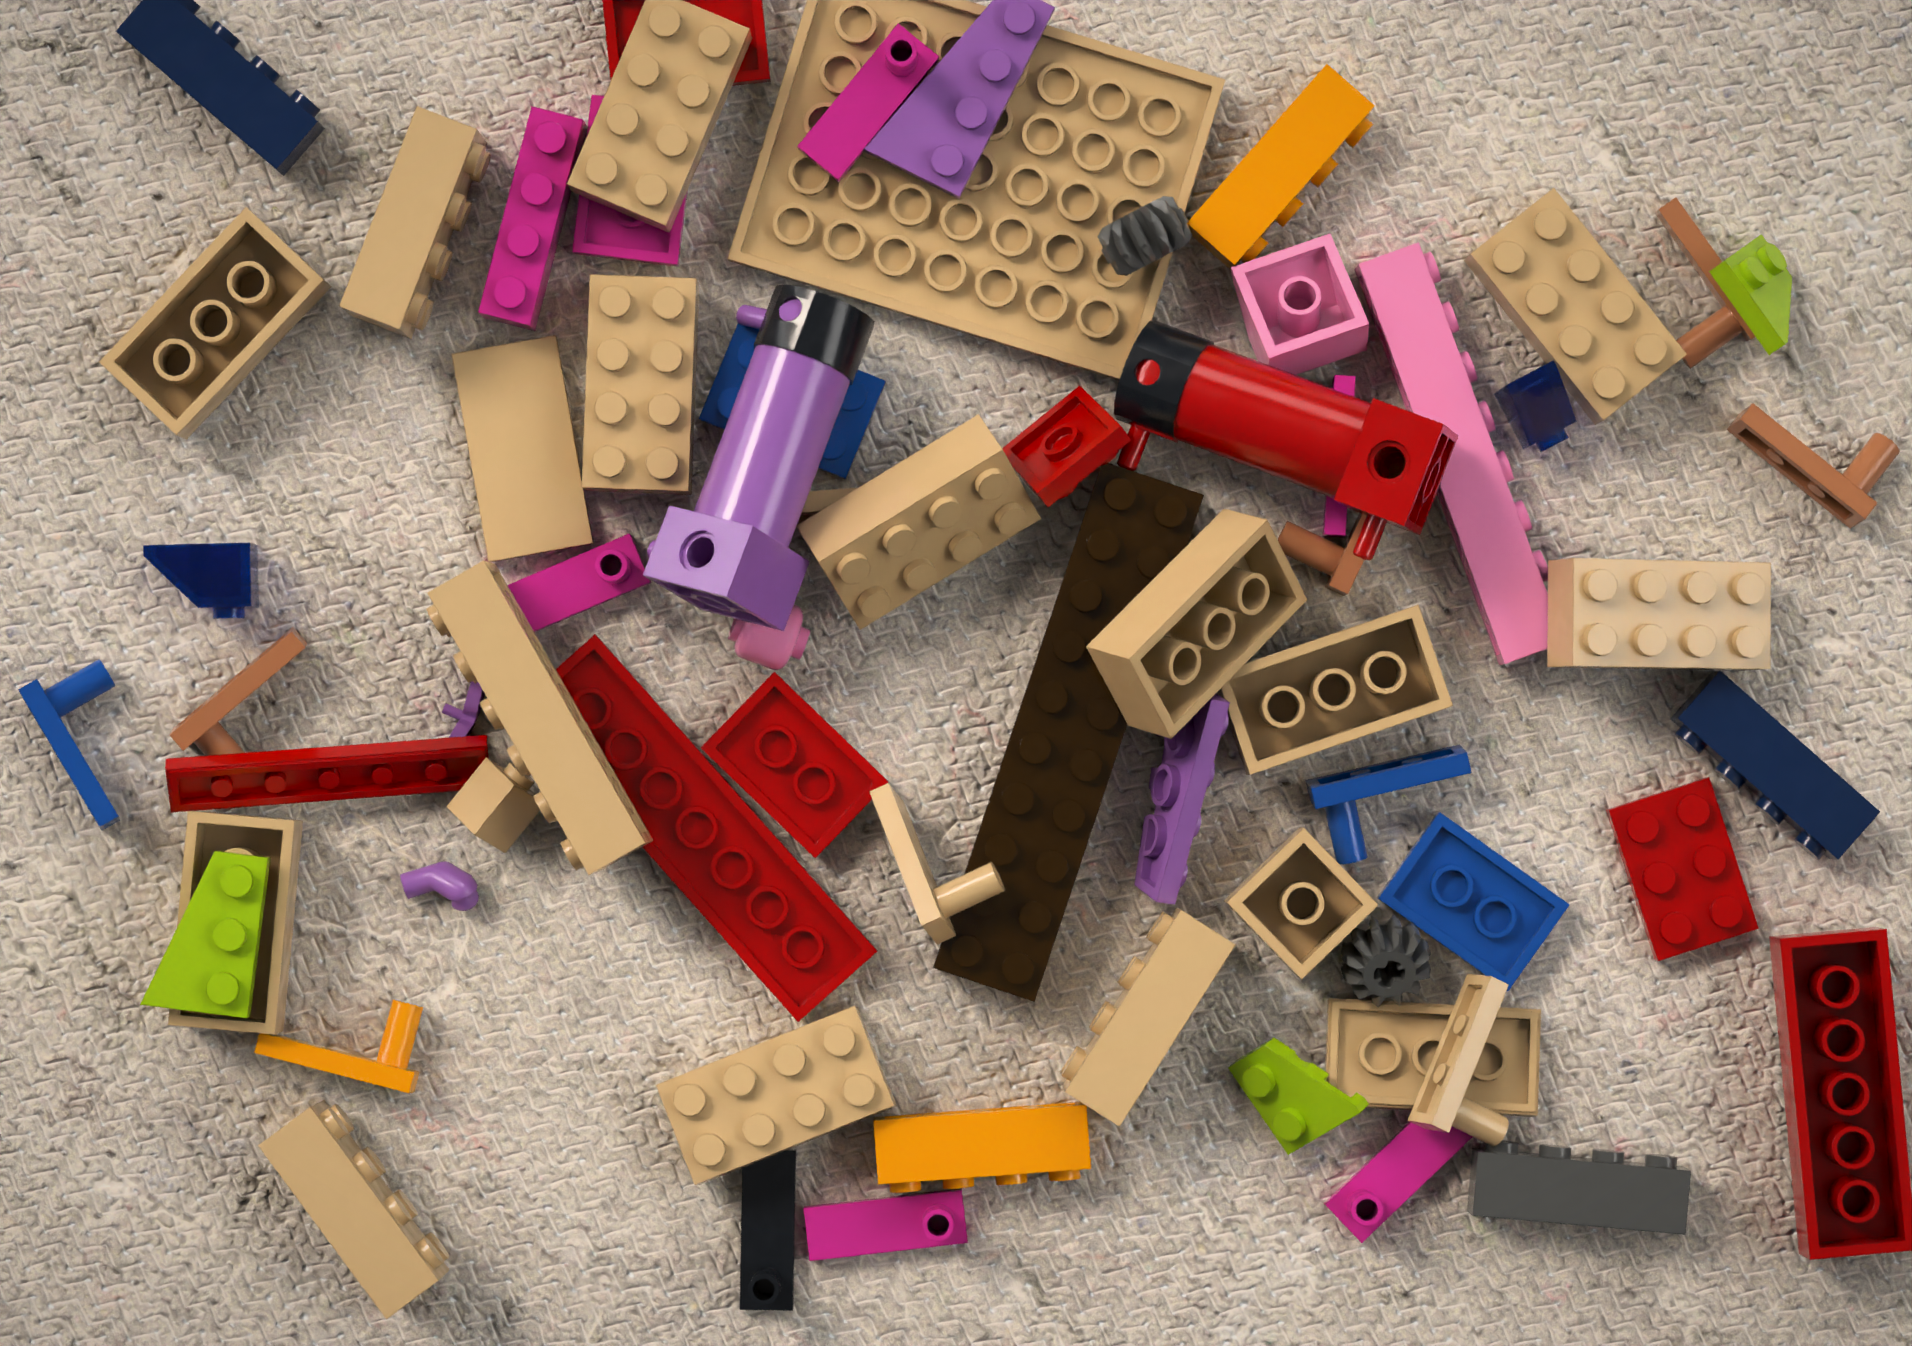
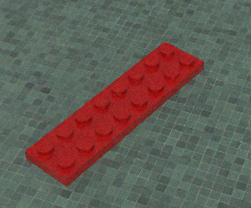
(715, 841)

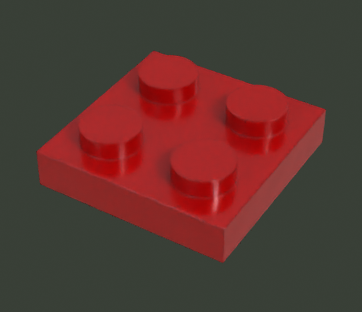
(1065, 446)

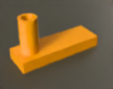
(387, 1071)

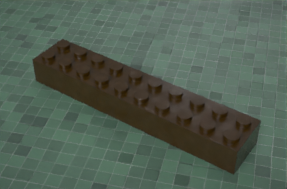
(1063, 737)

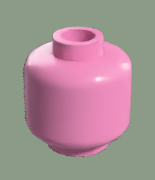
(768, 645)

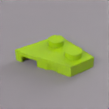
(1759, 290)
(1293, 1094)

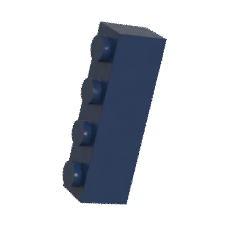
(222, 80)
(1774, 766)

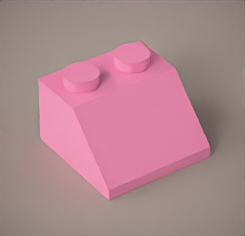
(1301, 307)

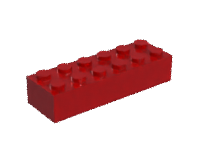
(1842, 1092)

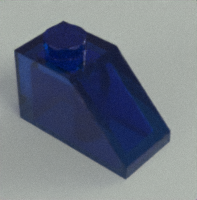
(1537, 407)
(211, 575)

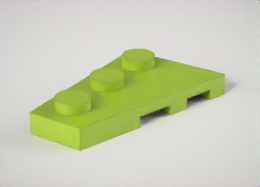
(216, 942)

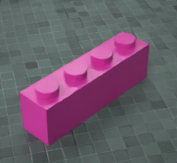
(532, 219)

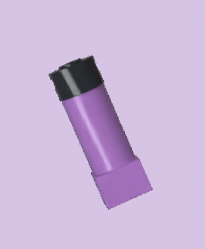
(735, 544)

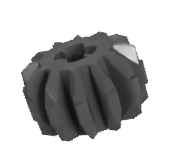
(1144, 235)
(1385, 961)

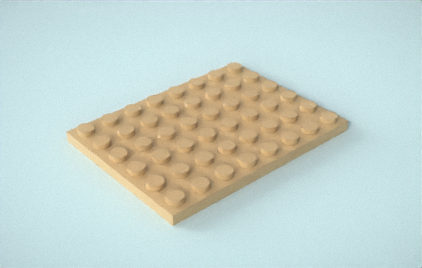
(1020, 249)

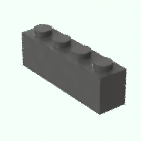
(1579, 1189)

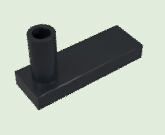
(768, 1233)

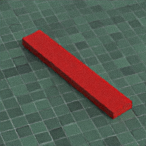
(323, 773)

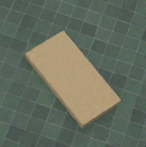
(522, 448)
(1390, 1048)

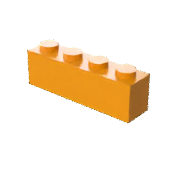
(1280, 166)
(982, 1144)

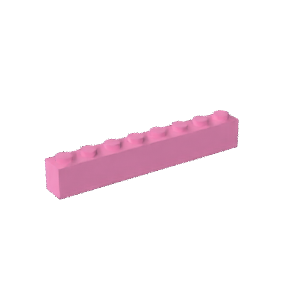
(1474, 487)

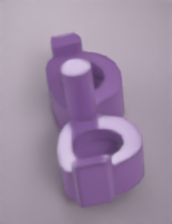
(469, 714)

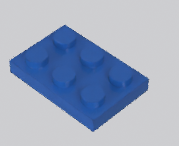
(851, 421)
(1473, 900)

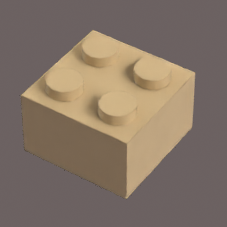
(1301, 902)

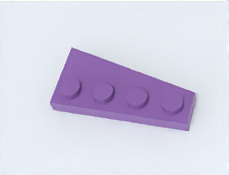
(959, 103)
(1178, 795)

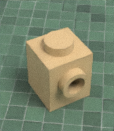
(496, 804)

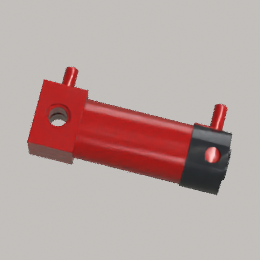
(1282, 427)

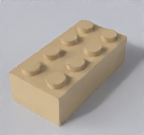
(660, 111)
(415, 223)
(1575, 306)
(215, 324)
(640, 384)
(919, 521)
(1659, 614)
(1197, 623)
(1334, 690)
(259, 837)
(1146, 1016)
(776, 1095)
(356, 1207)

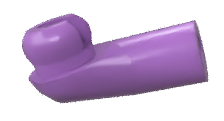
(444, 879)

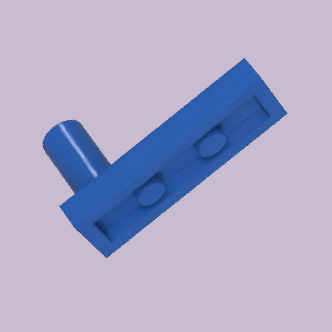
(49, 707)
(1340, 790)

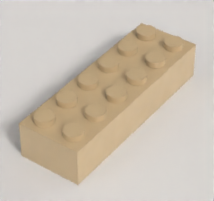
(539, 716)

